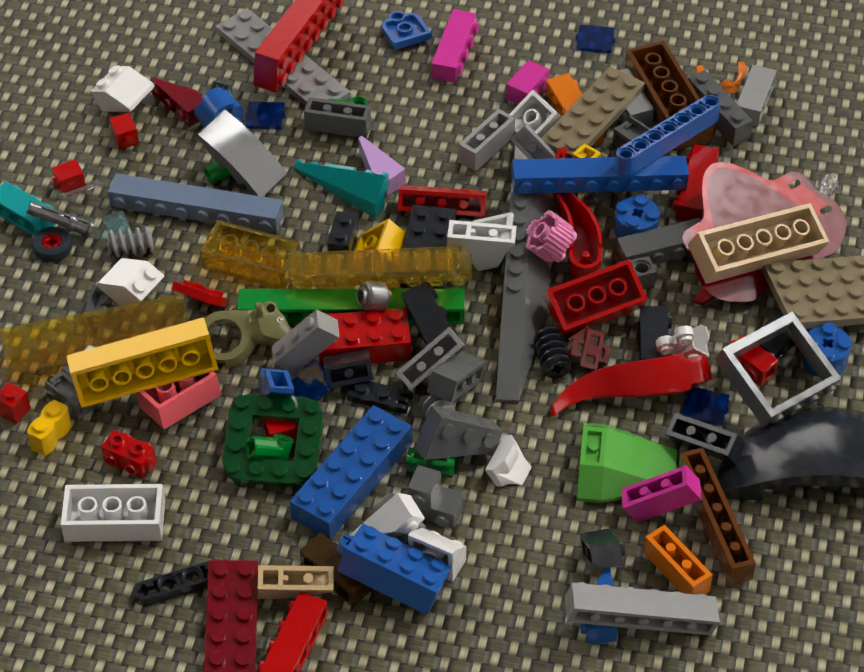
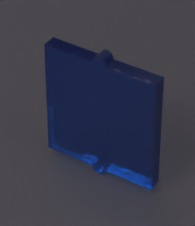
(595, 39)
(265, 115)
(311, 382)
(706, 406)

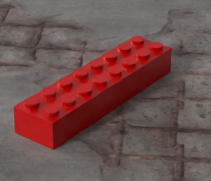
(291, 40)

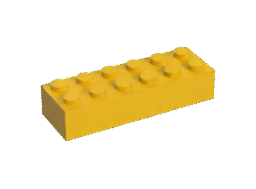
(142, 362)

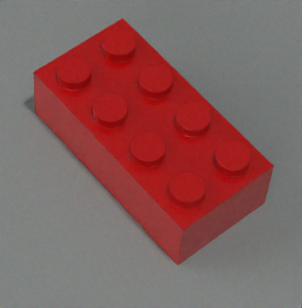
(595, 298)
(381, 332)

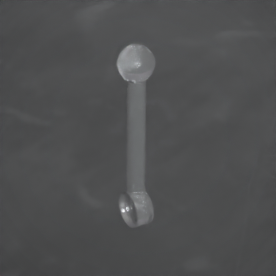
(95, 184)

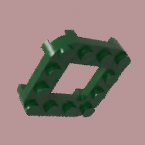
(266, 471)

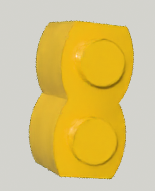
(49, 427)

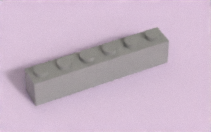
(641, 609)

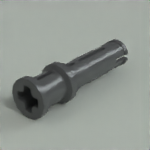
(70, 222)

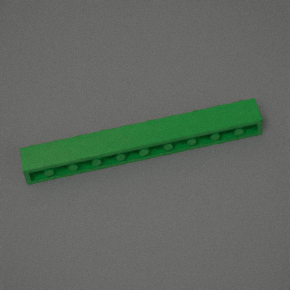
(299, 303)

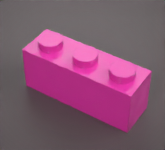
(661, 494)

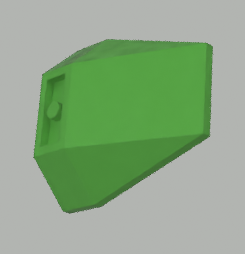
(617, 460)

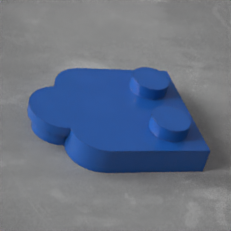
(405, 29)

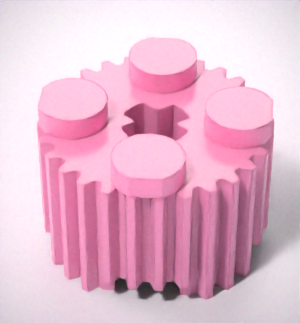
(550, 237)

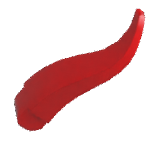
(586, 250)
(637, 379)

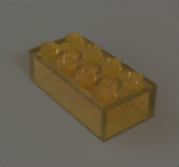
(247, 254)

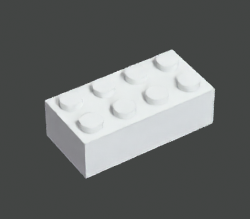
(113, 512)

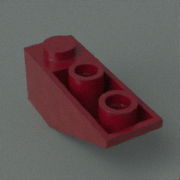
(178, 99)

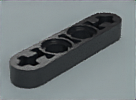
(177, 577)

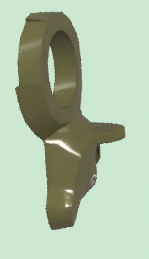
(257, 326)

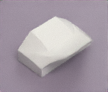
(508, 464)

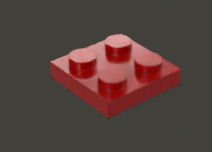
(201, 293)

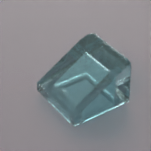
(115, 222)

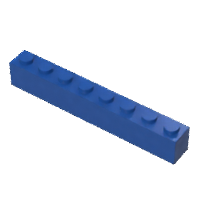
(596, 175)

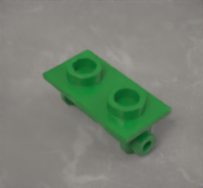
(444, 465)

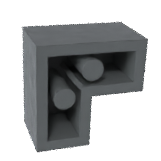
(434, 501)

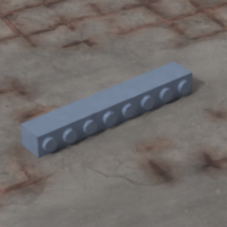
(195, 203)

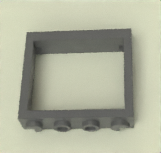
(749, 391)

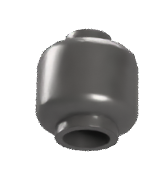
(374, 296)

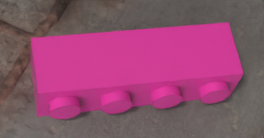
(454, 46)

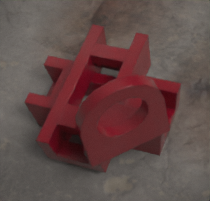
(592, 346)

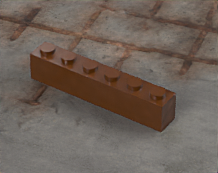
(719, 520)

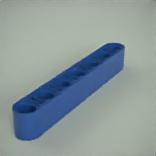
(667, 135)

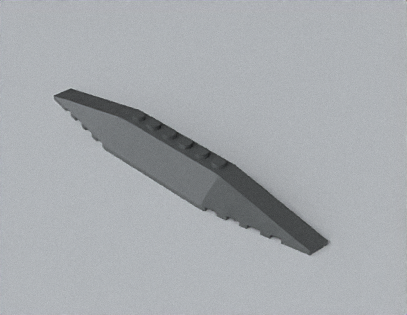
(523, 297)

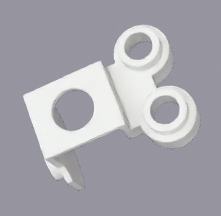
(686, 341)

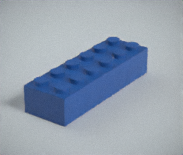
(351, 472)

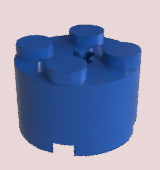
(214, 103)
(635, 216)
(834, 345)

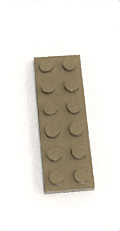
(594, 111)

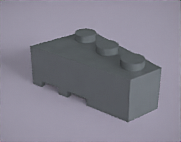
(456, 434)

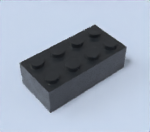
(428, 228)

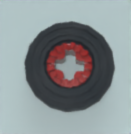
(43, 248)

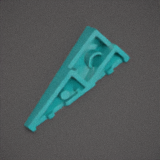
(356, 187)

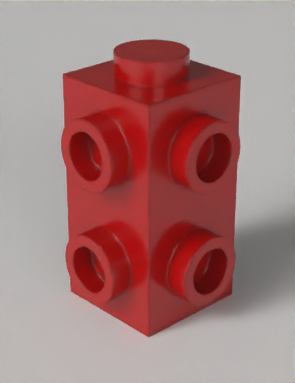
(758, 364)
(129, 454)

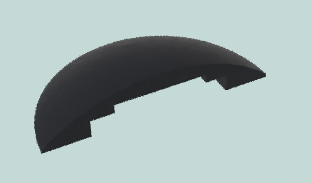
(803, 449)

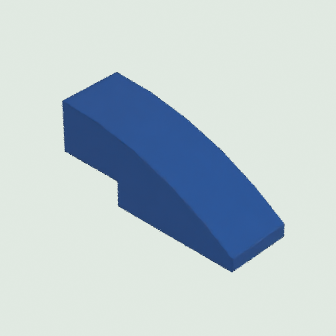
(275, 382)

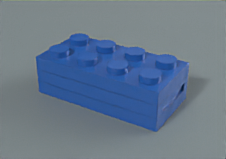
(392, 568)

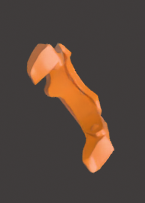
(730, 87)

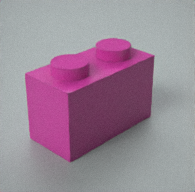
(528, 78)

